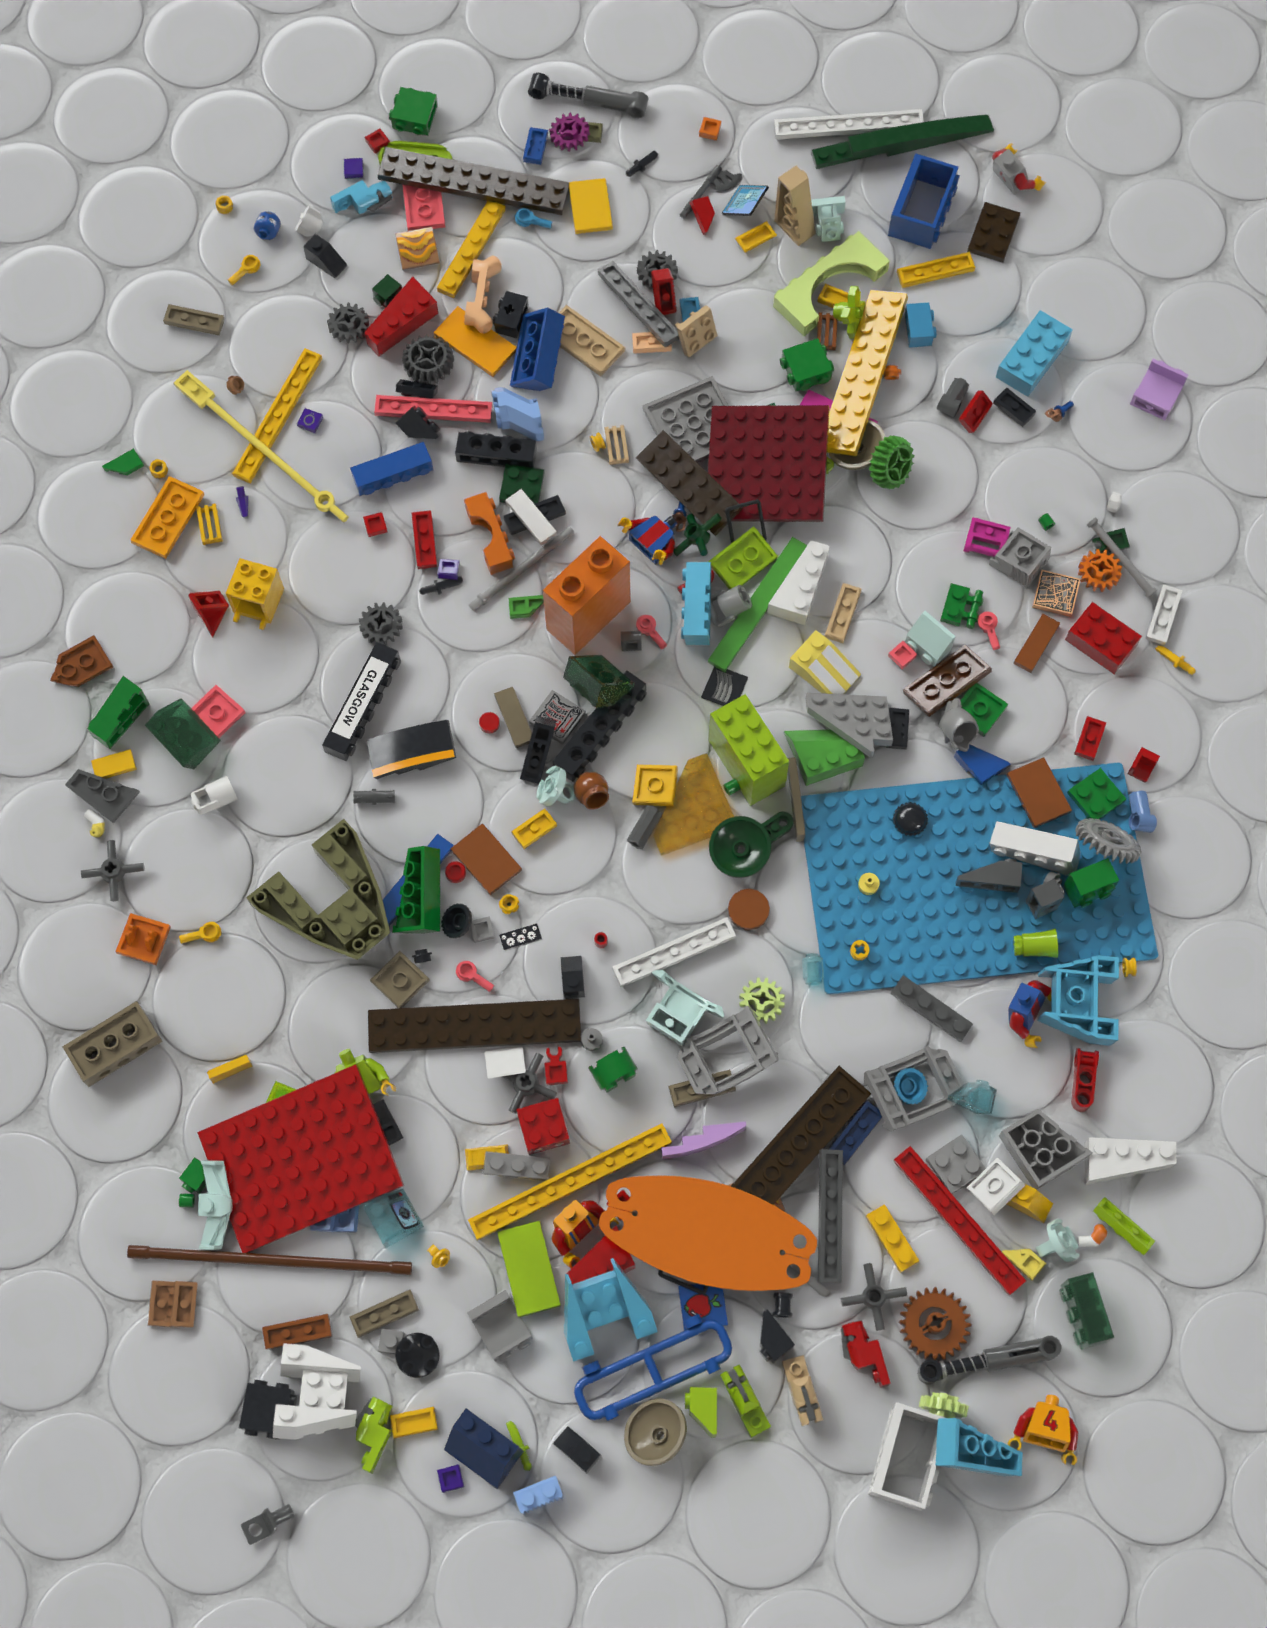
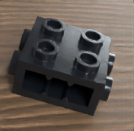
(260, 1406)

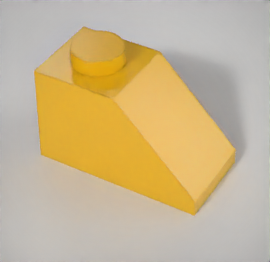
(1031, 1203)

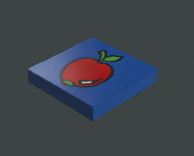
(709, 1306)

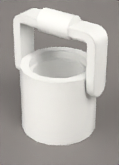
(219, 792)

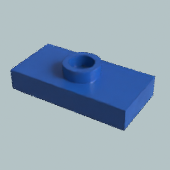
(535, 146)

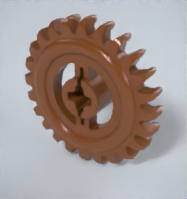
(953, 1313)

